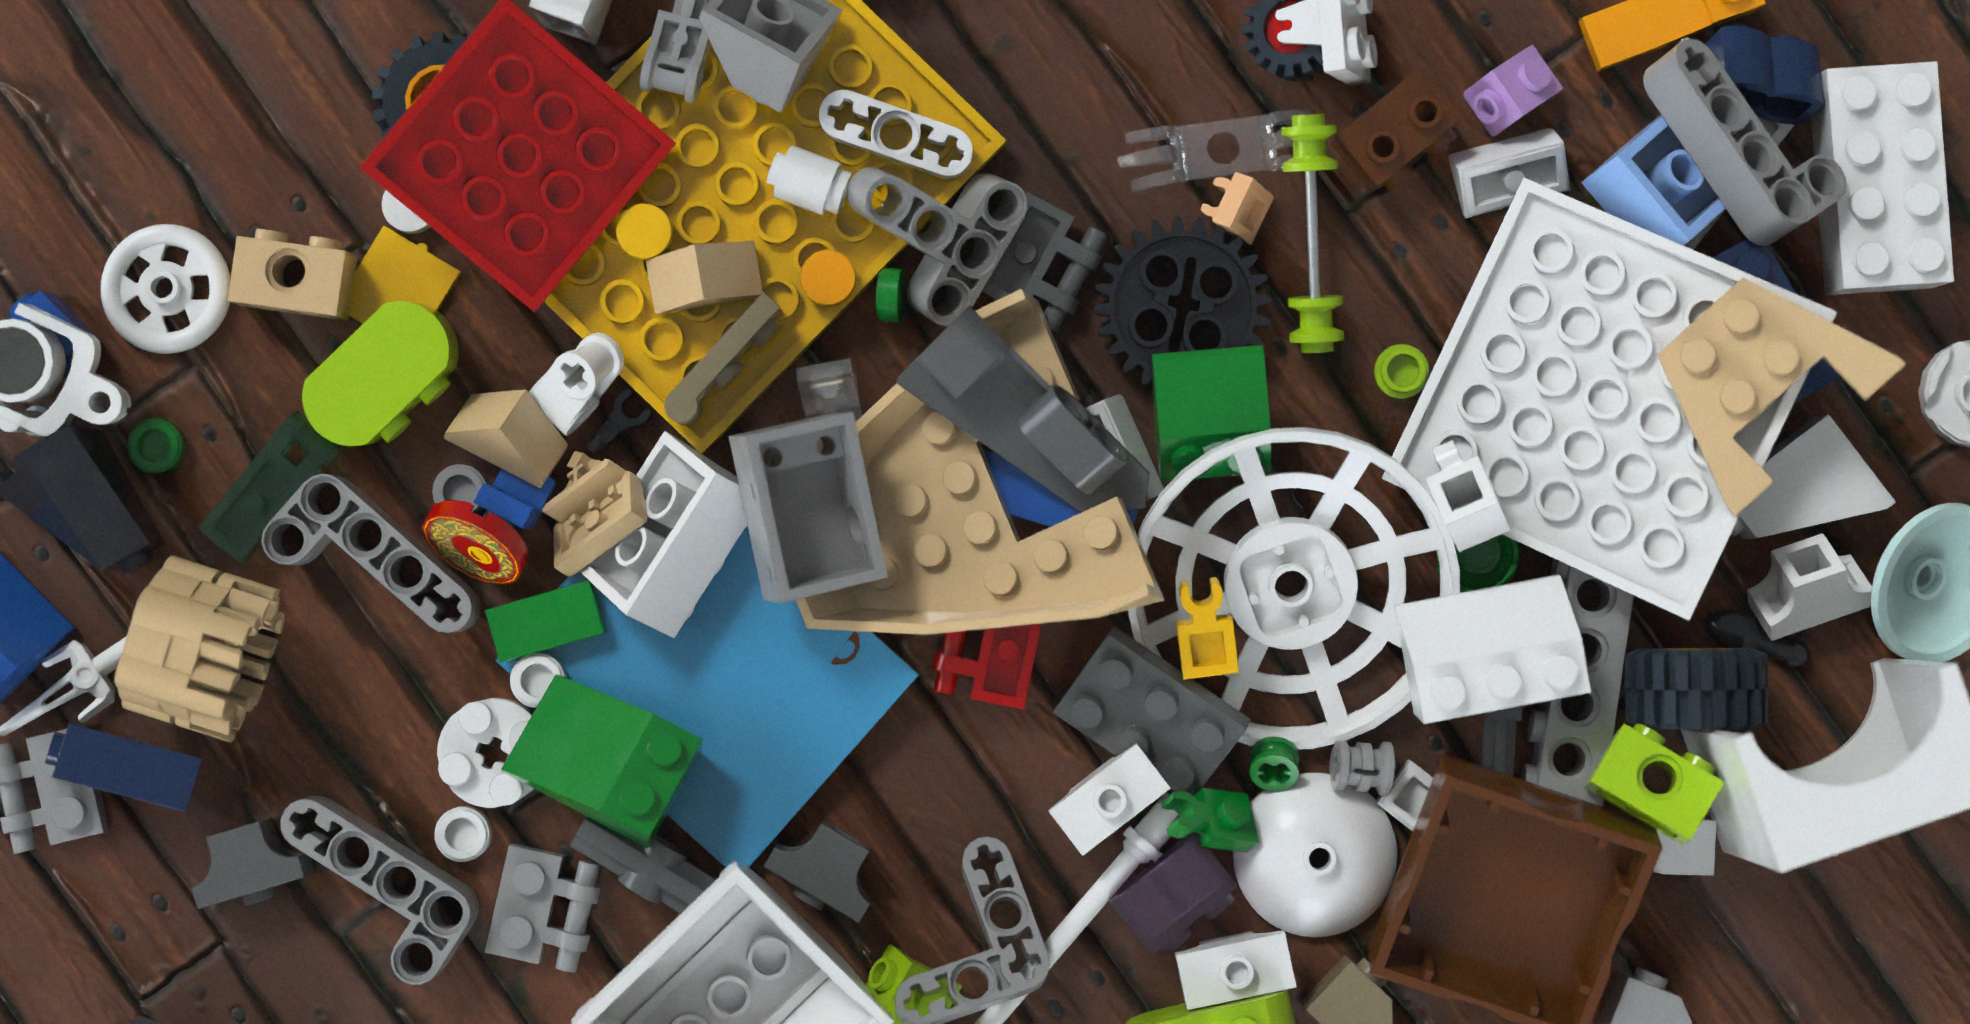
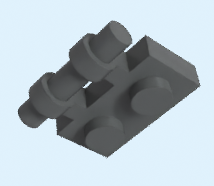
(1031, 254)

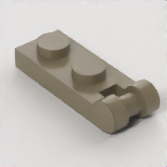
(722, 362)

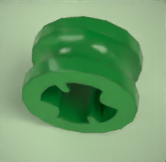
(1274, 751)

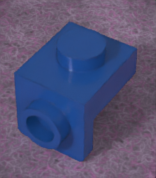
(514, 499)

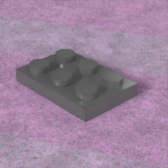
(1141, 699)

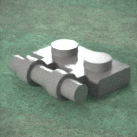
(66, 807)
(526, 906)

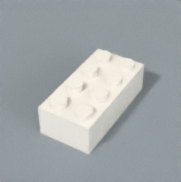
(1895, 211)

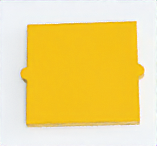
(399, 272)

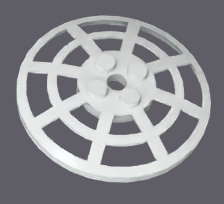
(1316, 553)

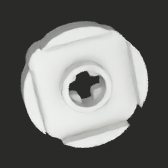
(459, 755)

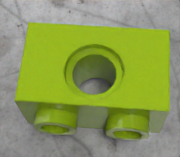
(1620, 782)

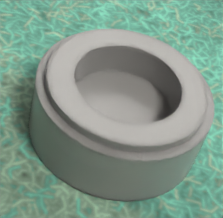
(459, 483)

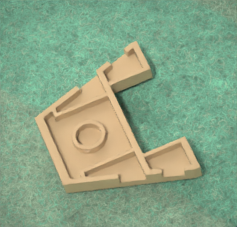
(1743, 360)

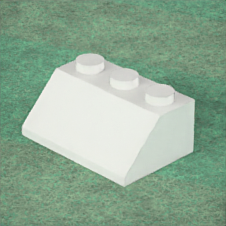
(688, 533)
(1491, 649)

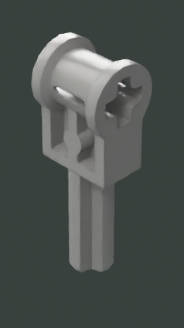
(677, 51)

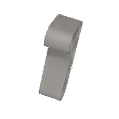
(1735, 148)
(382, 562)
(376, 880)

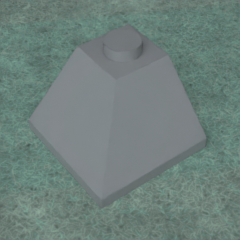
(768, 43)

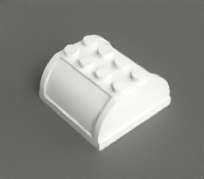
(736, 961)

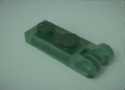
(266, 486)

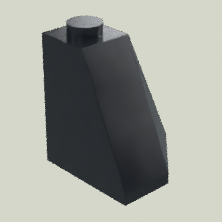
(83, 498)

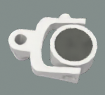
(34, 367)

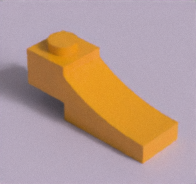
(1649, 25)

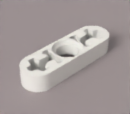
(852, 134)

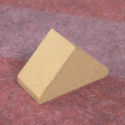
(704, 276)
(509, 433)

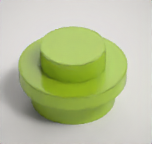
(1401, 371)

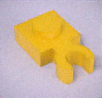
(1206, 639)

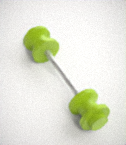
(1315, 311)

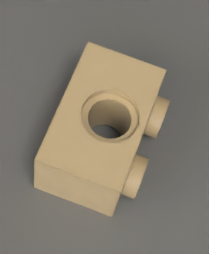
(259, 275)

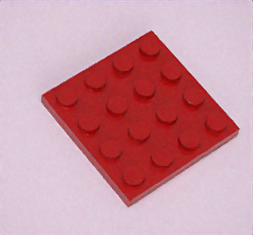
(518, 154)

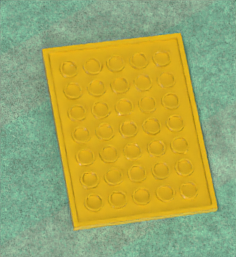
(719, 193)

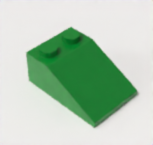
(604, 758)

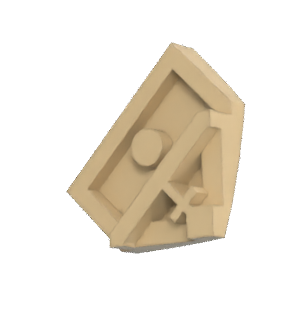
(593, 511)

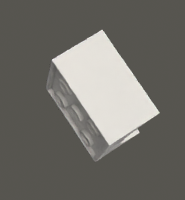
(1890, 776)

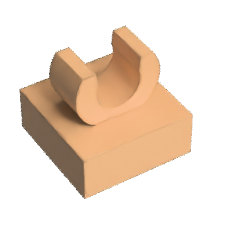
(1241, 206)

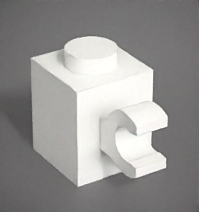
(1465, 499)

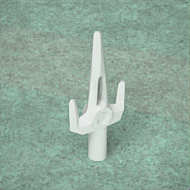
(86, 675)

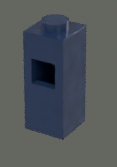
(123, 766)

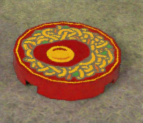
(475, 545)

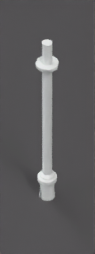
(1139, 847)

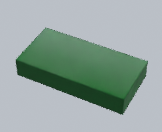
(546, 621)

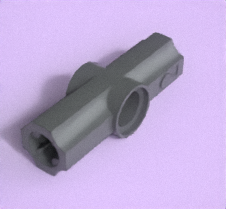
(653, 873)

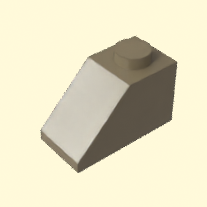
(1349, 996)

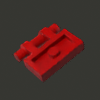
(1002, 666)

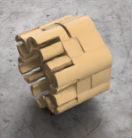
(189, 640)

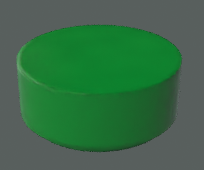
(891, 295)
(156, 446)

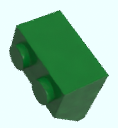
(1205, 402)

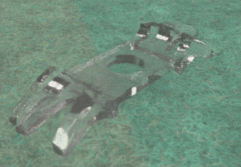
(1190, 153)

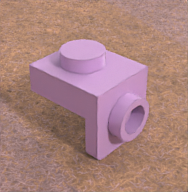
(1512, 90)

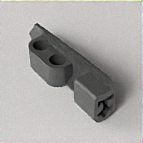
(1011, 409)

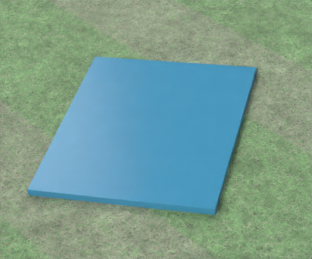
(753, 691)

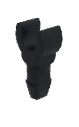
(617, 424)

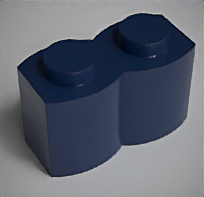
(1773, 74)

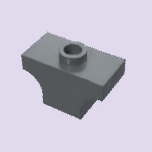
(249, 865)
(825, 870)

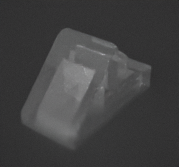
(829, 390)

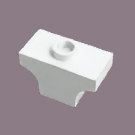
(1808, 588)
(1108, 798)
(1235, 968)

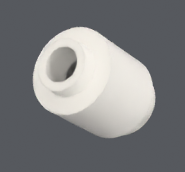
(809, 180)

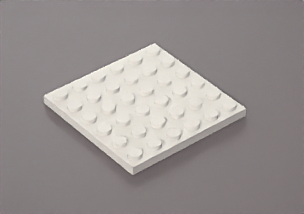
(1570, 405)

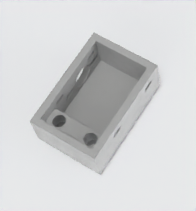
(808, 507)

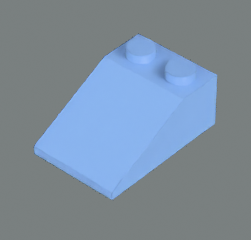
(1655, 186)

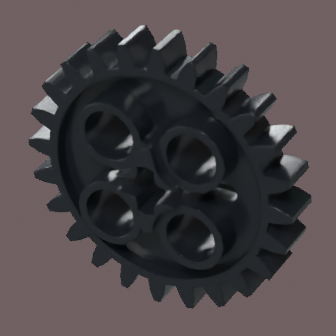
(1134, 295)

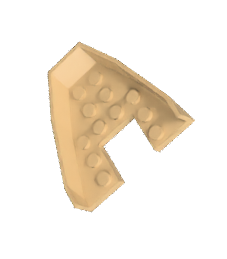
(951, 537)

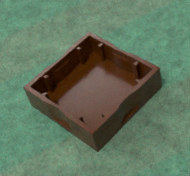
(1512, 896)

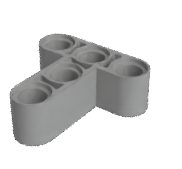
(945, 234)

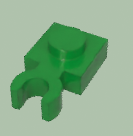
(1218, 816)

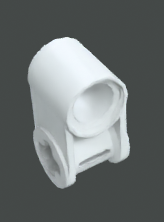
(578, 381)

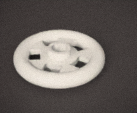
(203, 314)

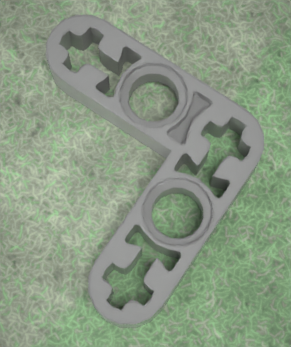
(991, 963)

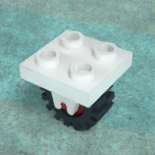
(1312, 37)

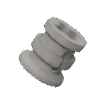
(1362, 767)

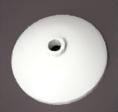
(1289, 827)

